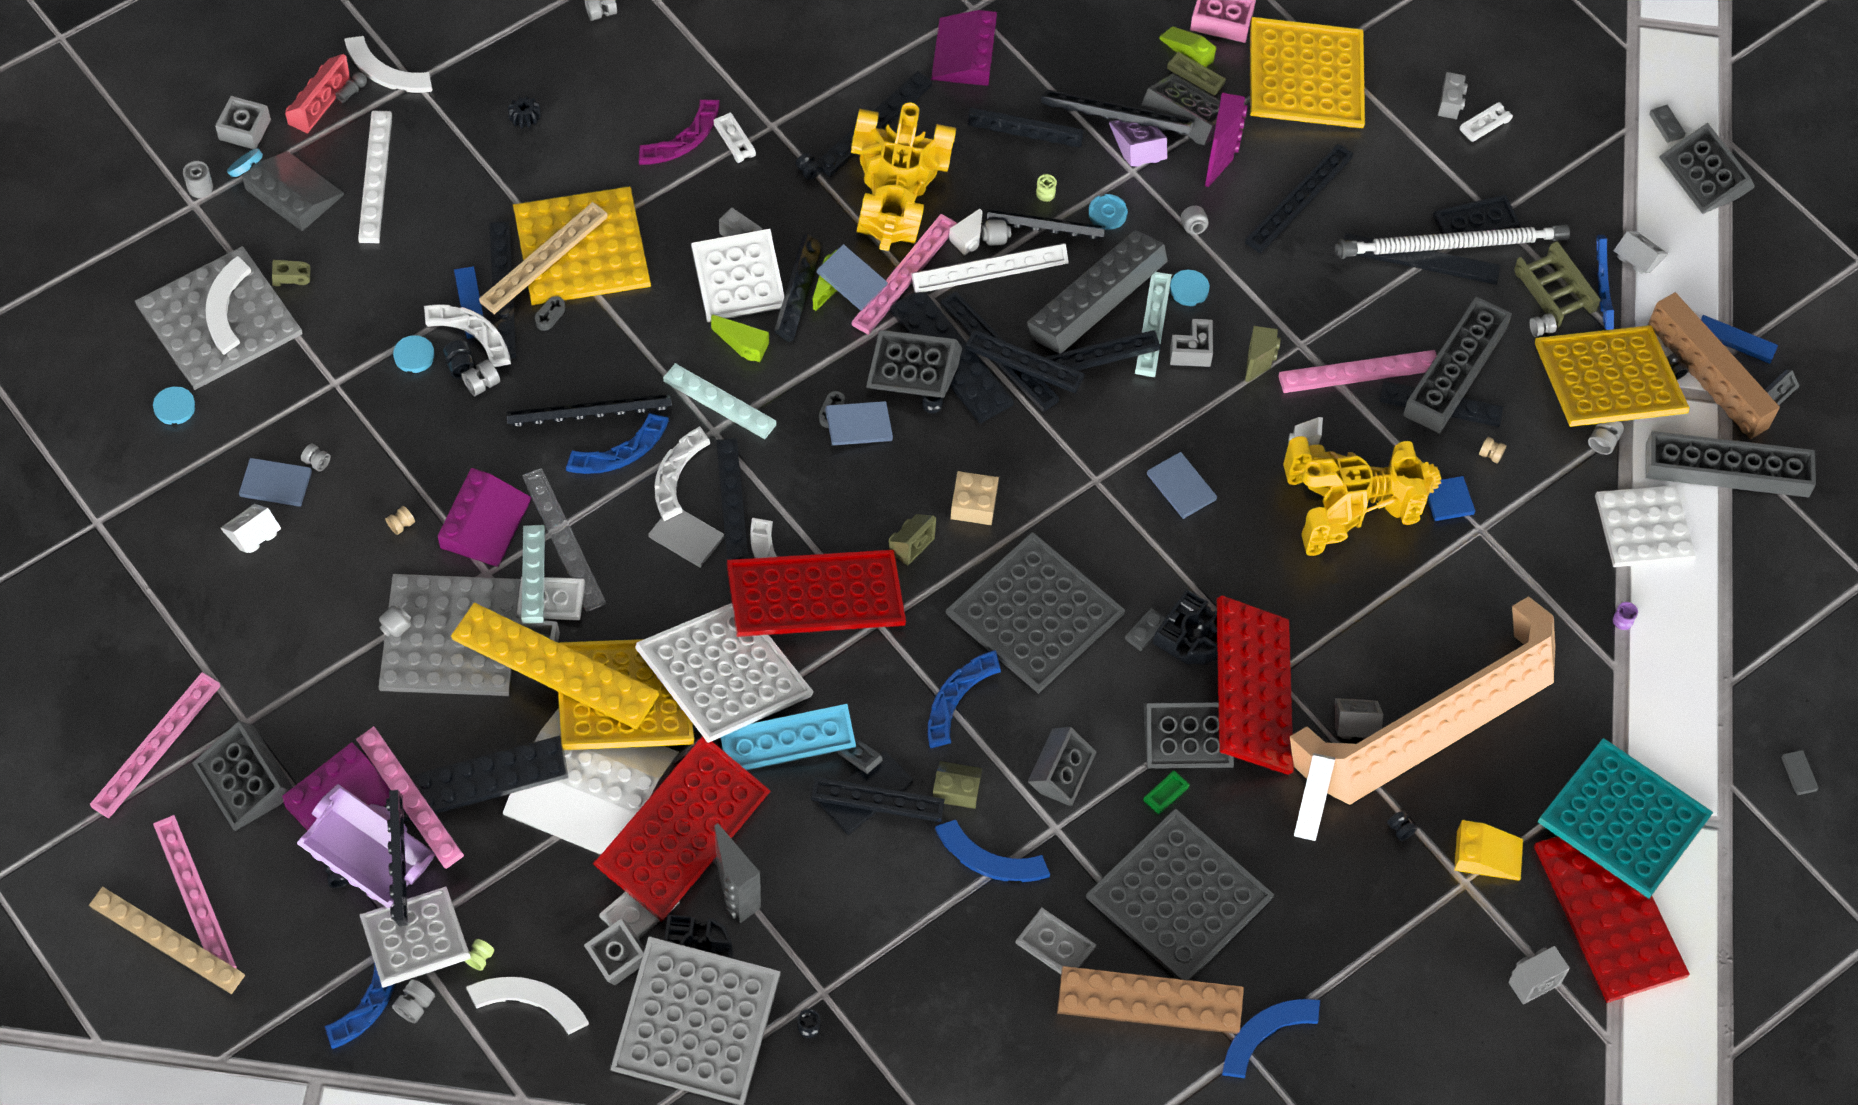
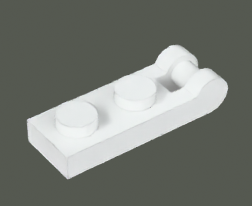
(1485, 122)
(734, 137)

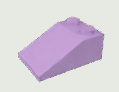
(1139, 143)

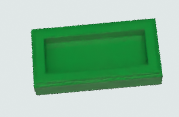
(1166, 792)

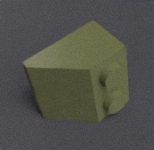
(1262, 351)
(913, 537)
(957, 784)

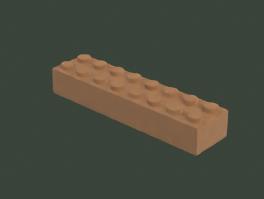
(1713, 365)
(1150, 1000)

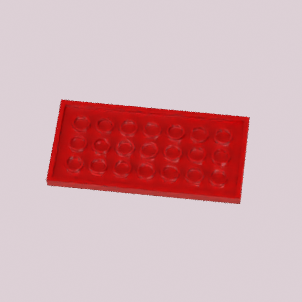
(815, 593)
(1254, 685)
(674, 831)
(1613, 923)

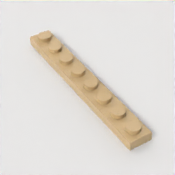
(543, 258)
(167, 940)

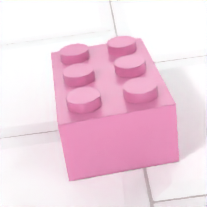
(1223, 18)

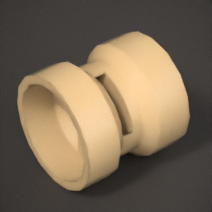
(1492, 450)
(400, 520)

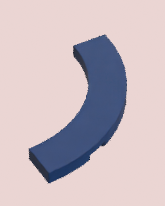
(1603, 285)
(622, 454)
(953, 691)
(987, 863)
(362, 1016)
(1263, 1025)

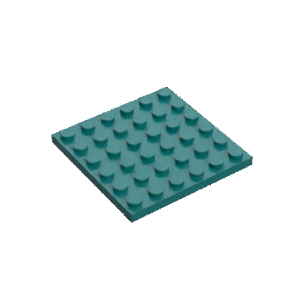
(1625, 817)

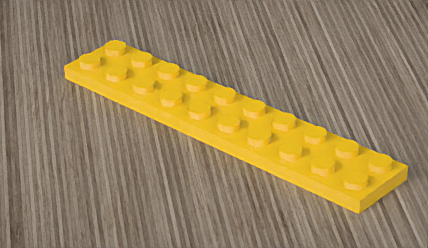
(555, 665)

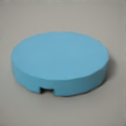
(244, 163)
(1108, 211)
(1189, 287)
(413, 354)
(174, 405)

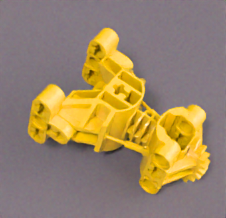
(897, 172)
(1351, 482)

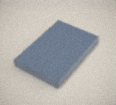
(852, 277)
(859, 423)
(275, 482)
(1181, 485)

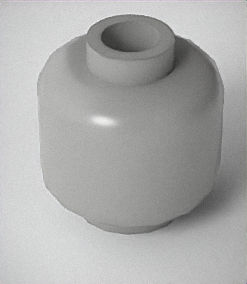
(1194, 220)
(995, 232)
(394, 621)

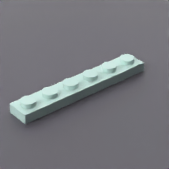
(1154, 320)
(720, 401)
(533, 574)

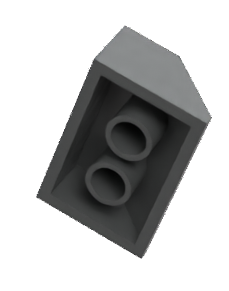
(1062, 765)

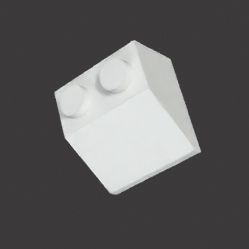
(251, 528)

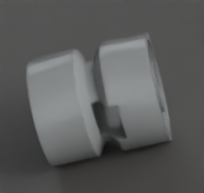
(597, 8)
(198, 179)
(484, 371)
(1605, 437)
(411, 1004)

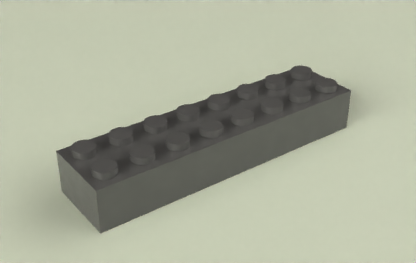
(1097, 291)
(1457, 365)
(1730, 464)

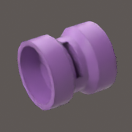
(1625, 615)

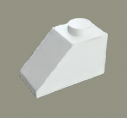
(966, 233)
(1311, 430)

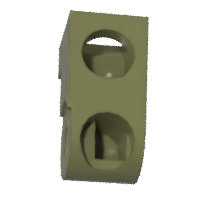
(290, 272)

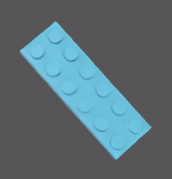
(791, 737)

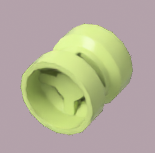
(1046, 187)
(480, 952)

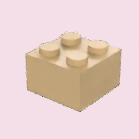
(974, 498)

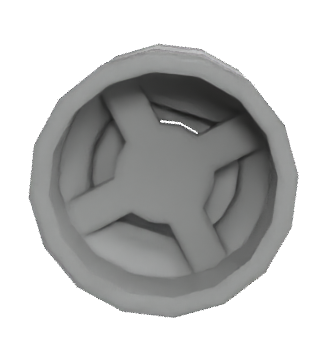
(1542, 325)
(314, 456)

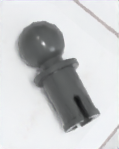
(358, 81)

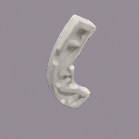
(383, 74)
(218, 302)
(475, 325)
(671, 468)
(761, 538)
(529, 992)

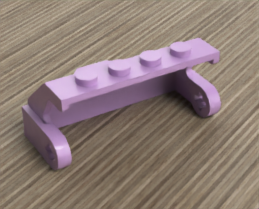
(355, 844)

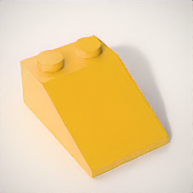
(1487, 851)

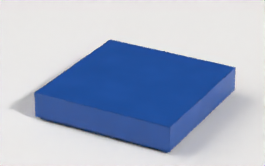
(1451, 499)

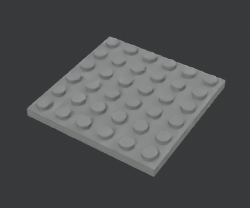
(253, 314)
(426, 655)
(695, 1021)

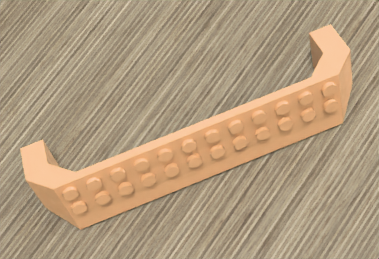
(1443, 719)

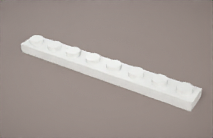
(375, 177)
(990, 268)

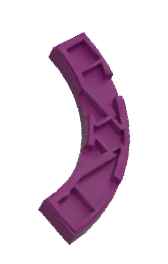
(684, 141)

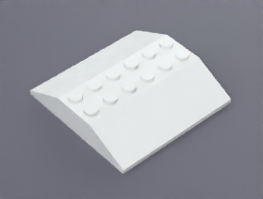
(598, 796)

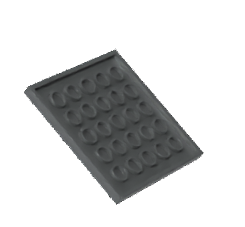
(1035, 612)
(1179, 896)

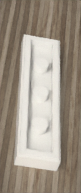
(1314, 796)

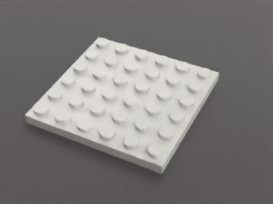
(722, 677)

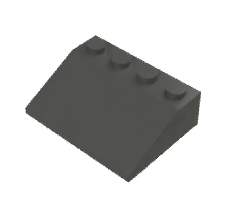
(1185, 100)
(1707, 170)
(291, 189)
(914, 363)
(1183, 735)
(242, 775)
(738, 878)

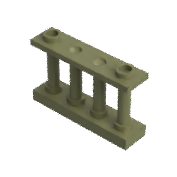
(1566, 270)

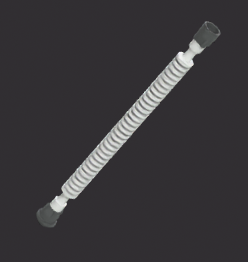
(1453, 240)

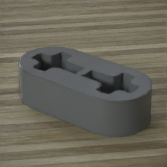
(548, 312)
(828, 401)

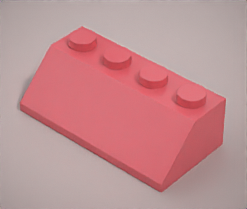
(318, 94)

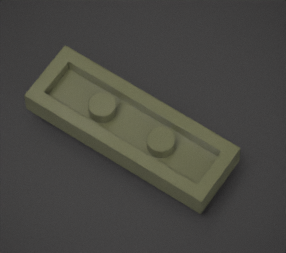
(1196, 73)

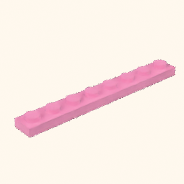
(901, 276)
(1356, 371)
(155, 745)
(413, 800)
(192, 889)

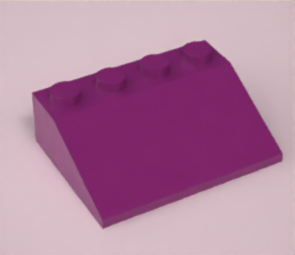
(965, 47)
(1226, 134)
(483, 518)
(346, 768)

